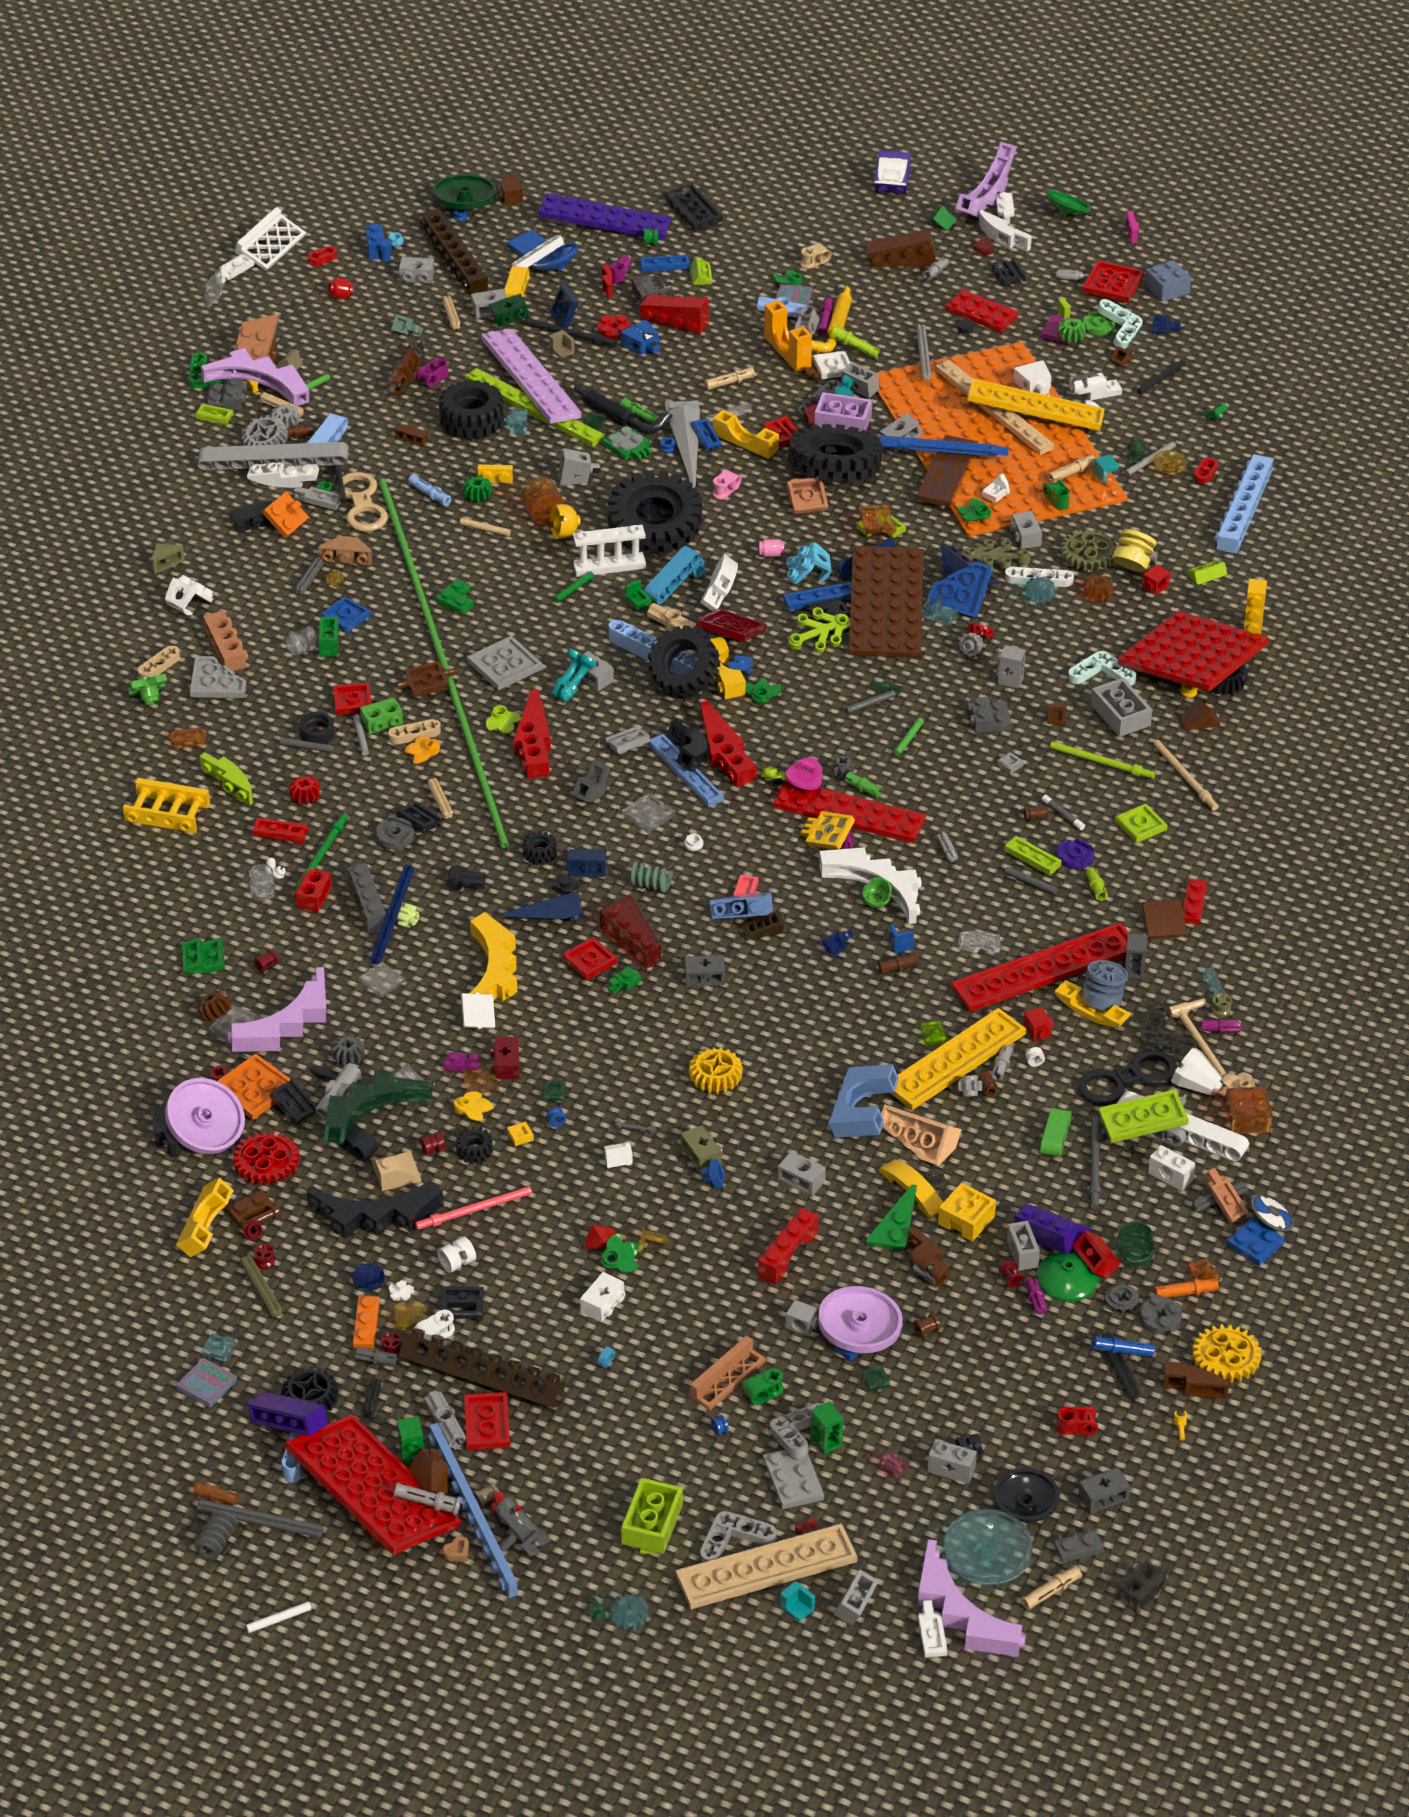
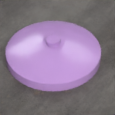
(204, 1115)
(860, 1319)

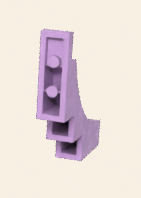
(266, 1032)
(982, 1630)

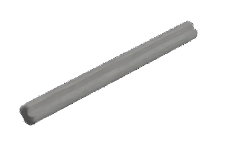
(923, 352)

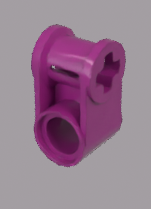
(435, 372)

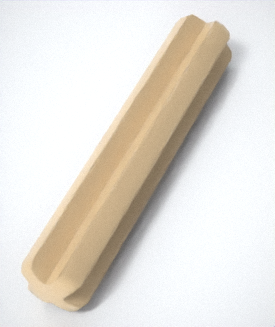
(451, 312)
(275, 401)
(440, 798)

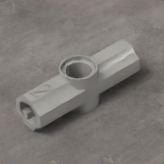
(339, 1087)
(445, 1417)

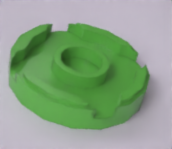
(1098, 324)

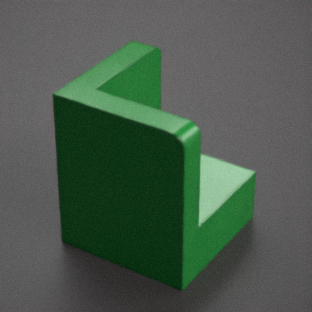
(943, 217)

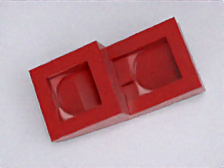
(607, 283)

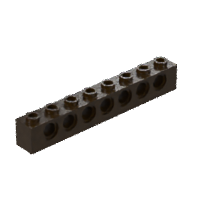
(454, 251)
(412, 1350)

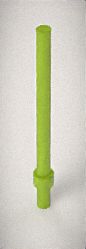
(1136, 770)

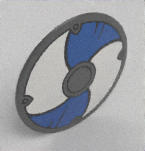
(1272, 1213)

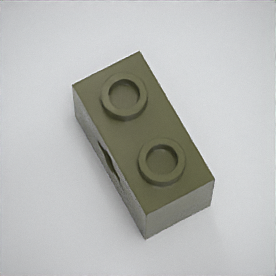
(700, 1147)

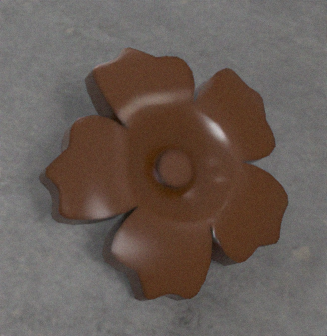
(811, 372)

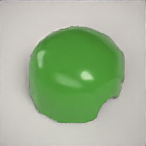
(877, 892)

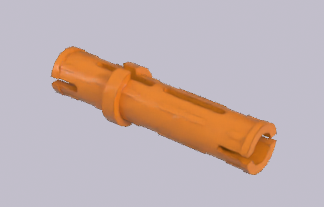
(1193, 1287)

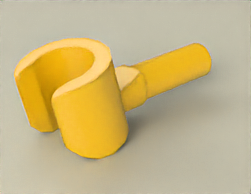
(1180, 1421)

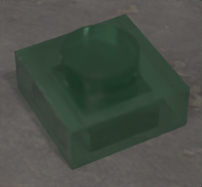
(595, 421)
(555, 1090)
(875, 1378)

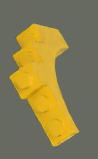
(498, 945)

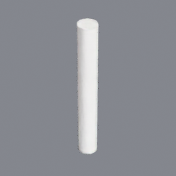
(275, 1618)

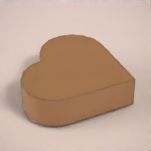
(457, 1550)

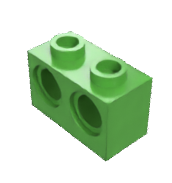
(381, 715)

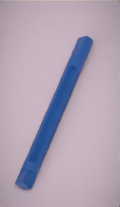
(943, 446)

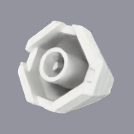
(1197, 1074)

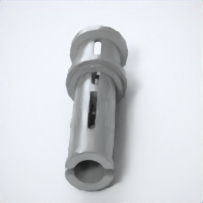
(402, 1491)

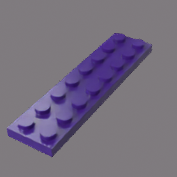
(603, 216)

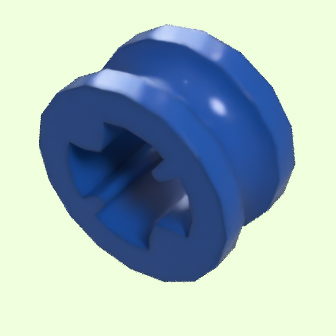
(460, 214)
(667, 445)
(556, 1117)
(719, 1425)

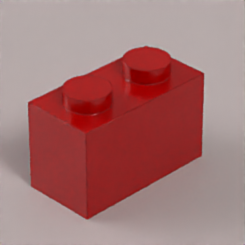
(1096, 1254)

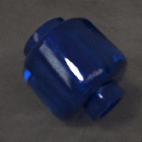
(368, 1276)

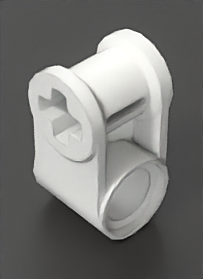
(434, 1325)

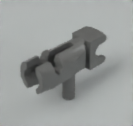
(521, 1527)

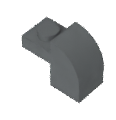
(594, 785)

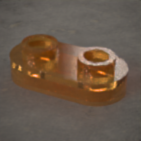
(188, 737)

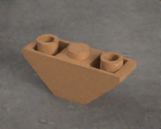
(346, 550)

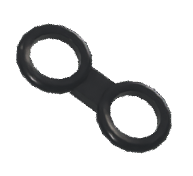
(1127, 1077)

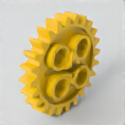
(1227, 1352)

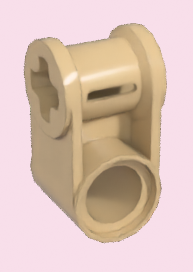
(814, 256)

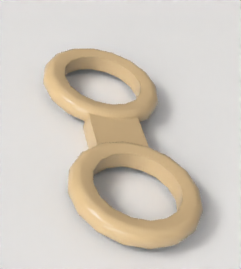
(363, 502)

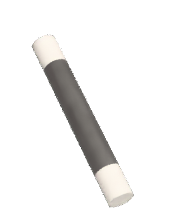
(1063, 812)

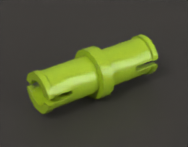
(1096, 884)

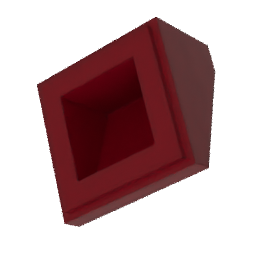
(809, 415)

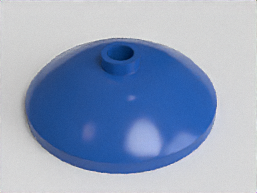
(558, 258)

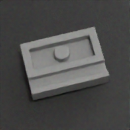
(627, 739)

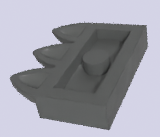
(1077, 1545)

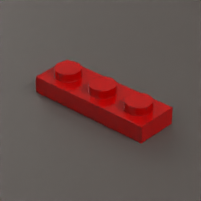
(1194, 901)

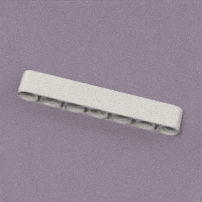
(1207, 1135)

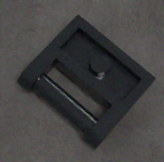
(463, 1298)

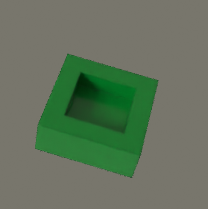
(1216, 412)

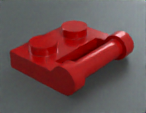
(779, 426)

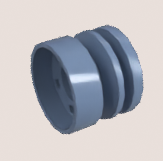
(1104, 984)

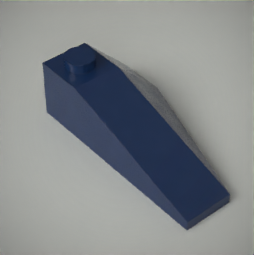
(558, 908)

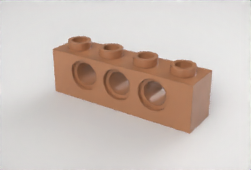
(225, 640)

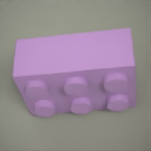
(843, 410)

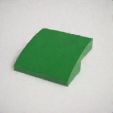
(203, 956)

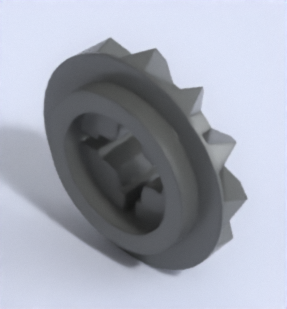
(1117, 1292)

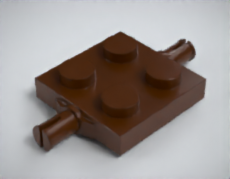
(426, 679)

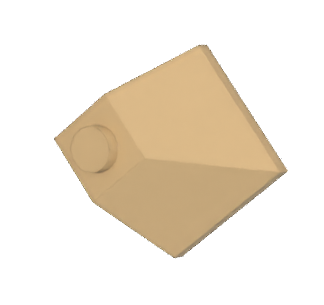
(396, 1170)

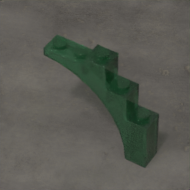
(366, 1097)

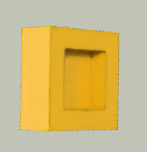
(520, 1133)

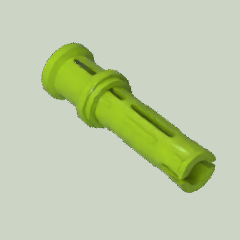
(848, 339)

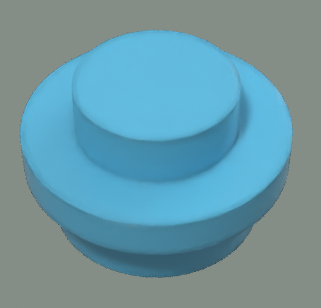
(396, 239)

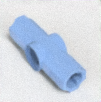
(793, 309)

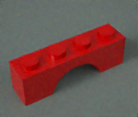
(775, 1260)

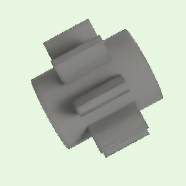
(969, 1086)

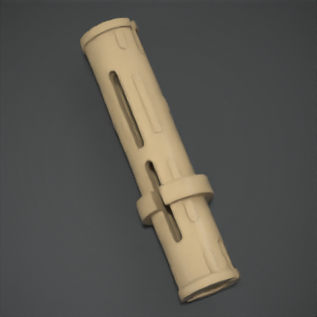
(737, 376)
(1077, 466)
(1058, 1583)

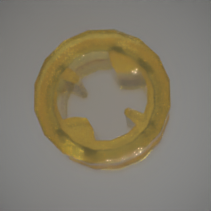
(331, 578)

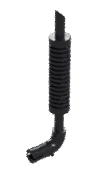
(620, 413)

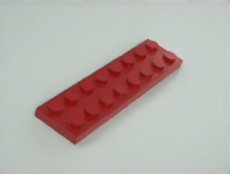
(868, 814)

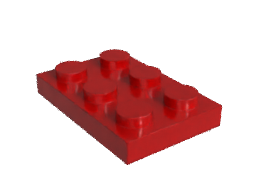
(487, 1421)

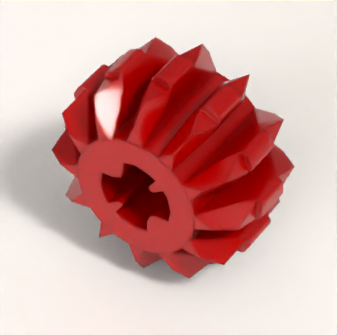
(304, 790)

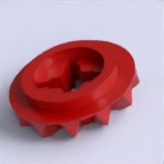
(981, 630)

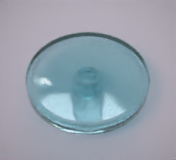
(988, 1547)

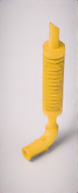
(838, 318)

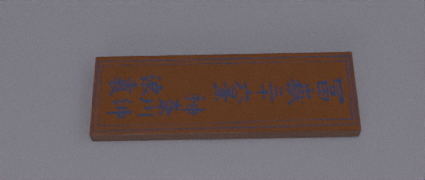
(944, 475)

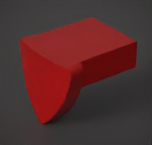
(598, 1237)

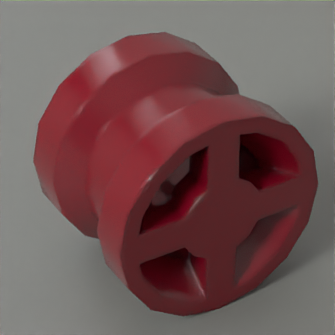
(264, 1256)
(391, 1342)

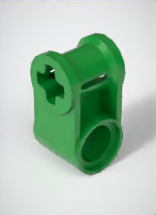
(1057, 494)
(762, 1388)

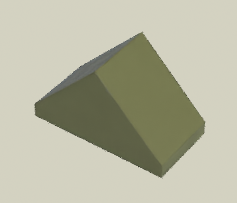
(166, 556)

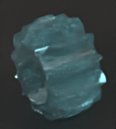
(1040, 589)
(629, 1611)

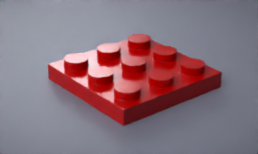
(1113, 281)

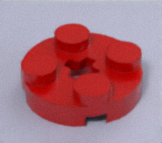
(608, 323)

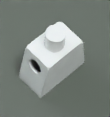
(1033, 377)

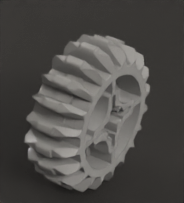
(265, 432)

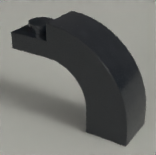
(692, 745)
(162, 1134)

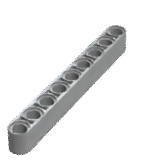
(290, 454)

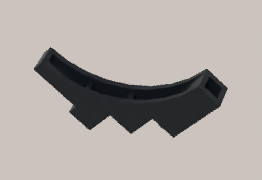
(376, 1215)

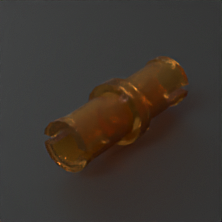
(216, 1493)

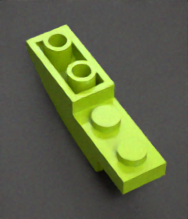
(229, 774)

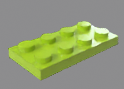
(1143, 1116)

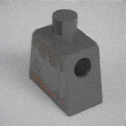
(649, 285)

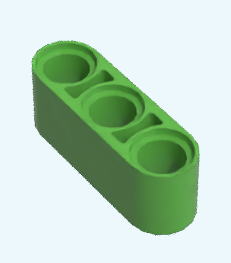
(1056, 1132)

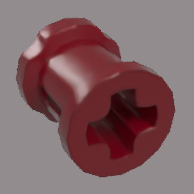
(265, 961)
(1011, 1274)

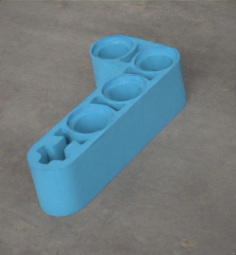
(674, 573)

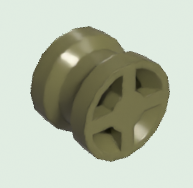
(1221, 1005)

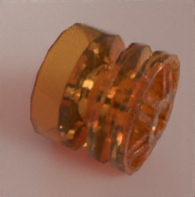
(539, 498)

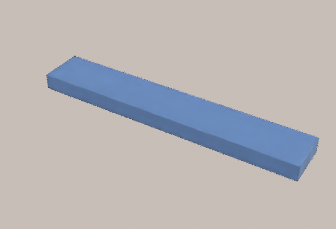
(694, 779)

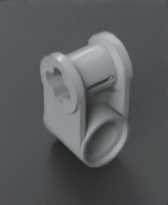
(808, 319)

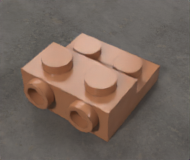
(807, 495)

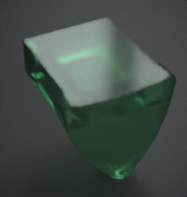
(1135, 450)

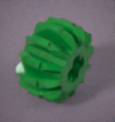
(477, 489)

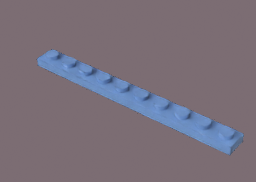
(474, 1514)

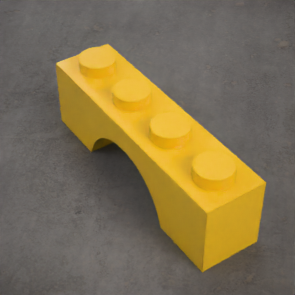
(729, 428)
(729, 681)
(210, 1202)

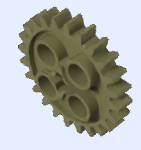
(1088, 550)

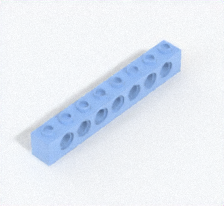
(1244, 503)

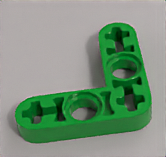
(195, 365)

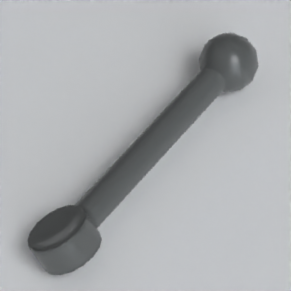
(651, 1129)

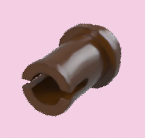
(1035, 813)
(989, 1087)

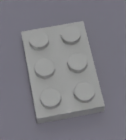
(793, 1479)

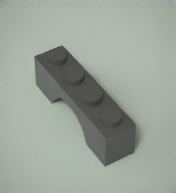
(371, 905)

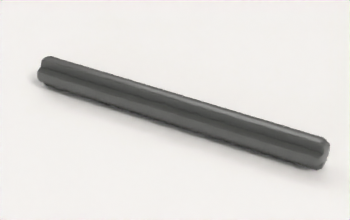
(263, 1518)

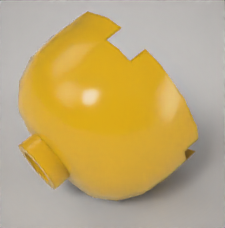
(564, 521)

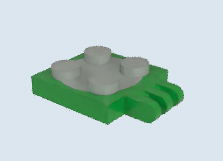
(627, 444)

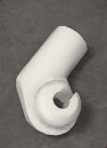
(278, 873)

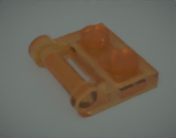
(872, 521)

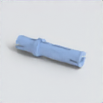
(434, 493)

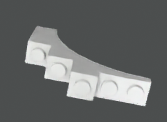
(857, 866)

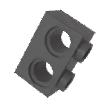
(1136, 956)

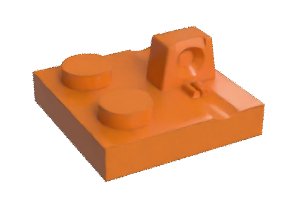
(285, 514)

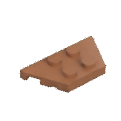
(257, 336)

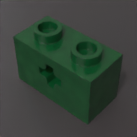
(509, 310)

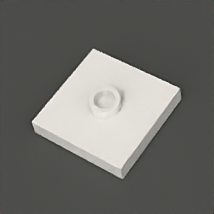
(830, 364)

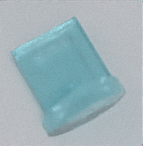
(220, 1347)

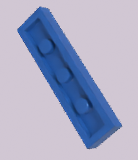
(802, 598)

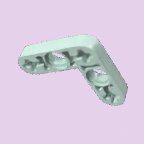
(1106, 307)
(1100, 662)

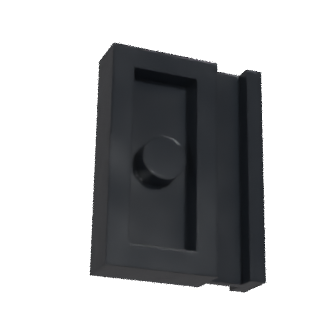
(1008, 272)
(831, 606)
(419, 817)
(293, 1101)

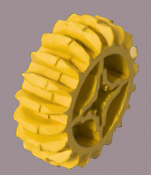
(715, 1070)

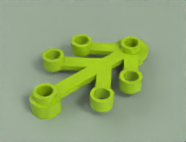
(820, 629)

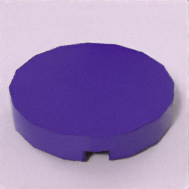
(1075, 854)

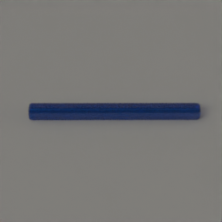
(392, 914)

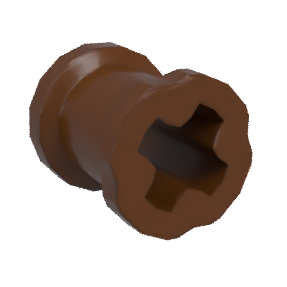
(926, 1325)

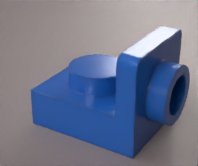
(742, 663)

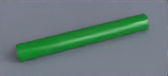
(573, 587)

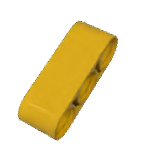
(517, 281)

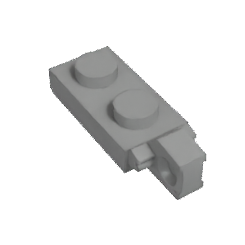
(317, 497)

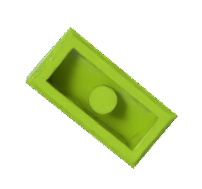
(700, 272)
(1207, 572)

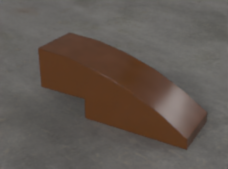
(1195, 1381)

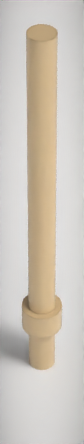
(1204, 795)

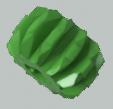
(1071, 330)

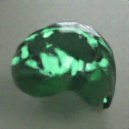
(1135, 1244)

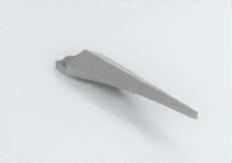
(686, 439)

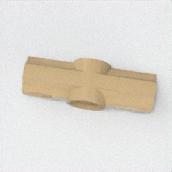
(669, 618)

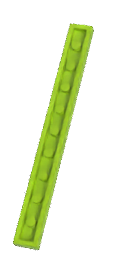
(522, 401)

